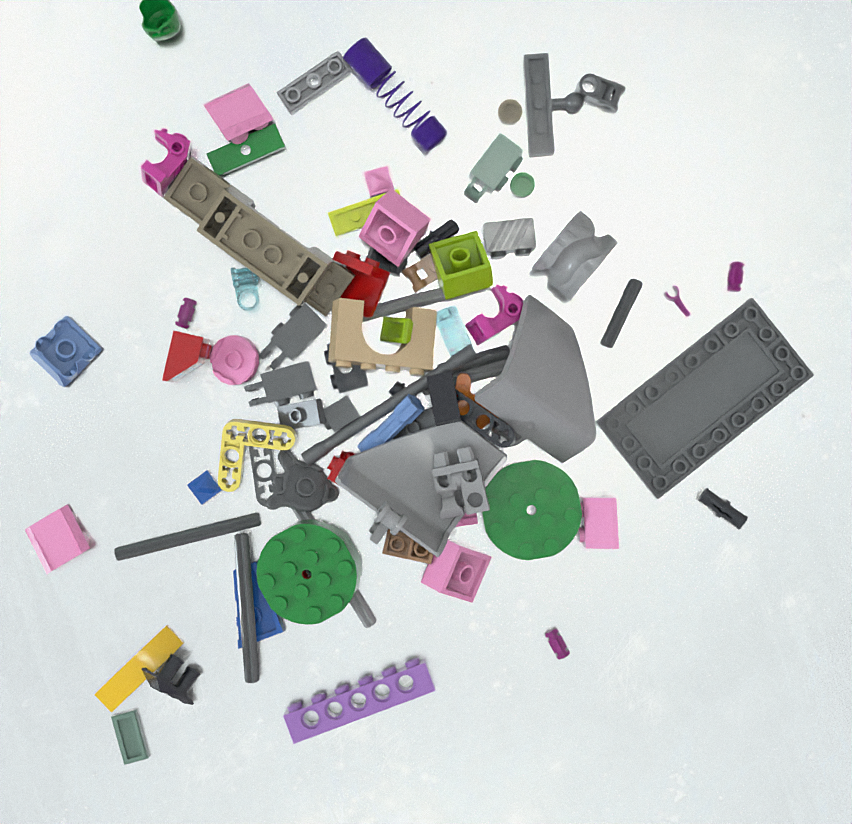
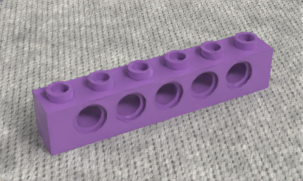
(302, 729)

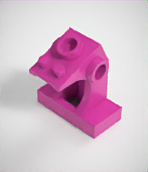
(161, 174)
(510, 307)

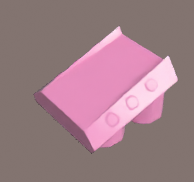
(238, 113)
(58, 538)

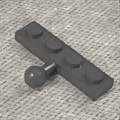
(540, 104)

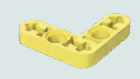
(238, 443)

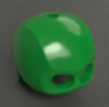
(159, 19)

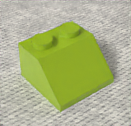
(461, 264)

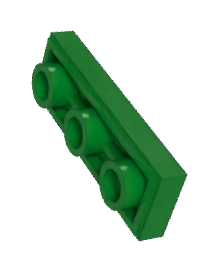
(261, 144)

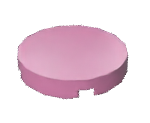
(234, 359)

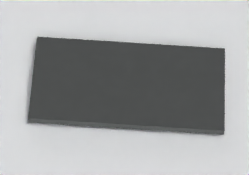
(704, 398)

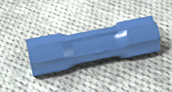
(402, 415)

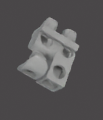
(459, 476)

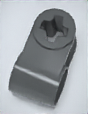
(602, 91)

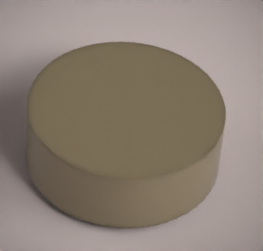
(510, 111)

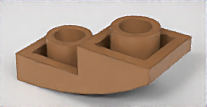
(405, 548)

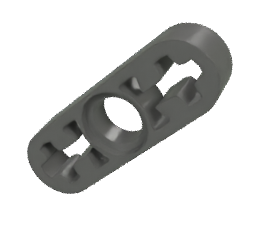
(255, 452)

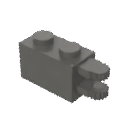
(294, 335)
(284, 384)

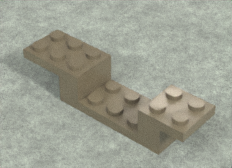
(256, 241)

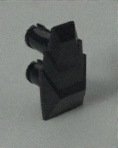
(162, 681)

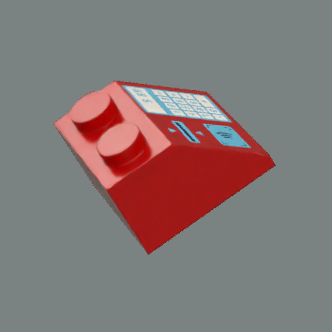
(185, 355)

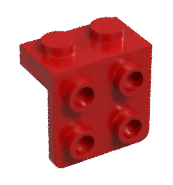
(367, 283)

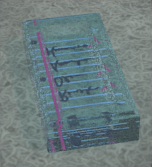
(452, 329)

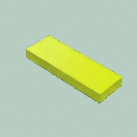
(352, 216)

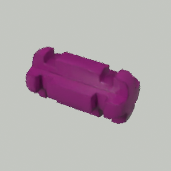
(736, 276)
(185, 312)
(557, 644)

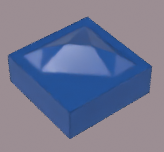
(204, 487)

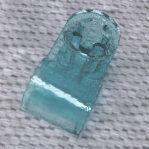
(246, 283)

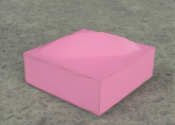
(378, 181)

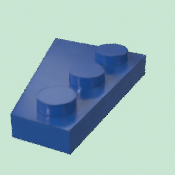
(266, 620)

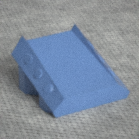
(64, 351)

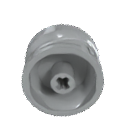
(575, 254)

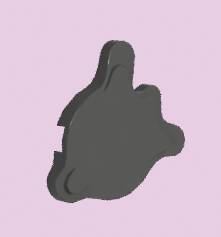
(300, 486)

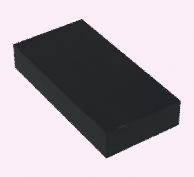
(443, 398)

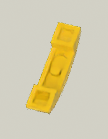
(131, 675)

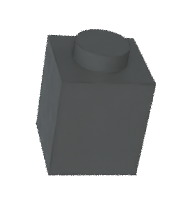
(340, 414)

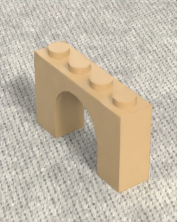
(350, 347)

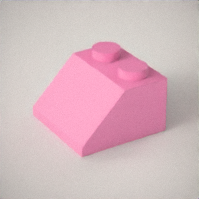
(394, 227)
(599, 522)
(457, 571)

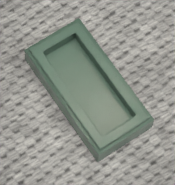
(130, 736)

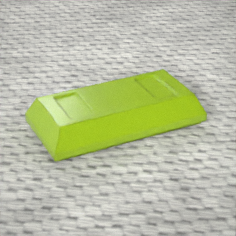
(396, 330)

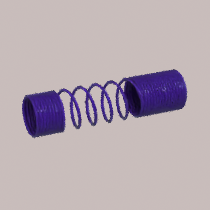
(373, 68)

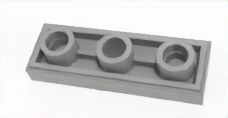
(301, 92)

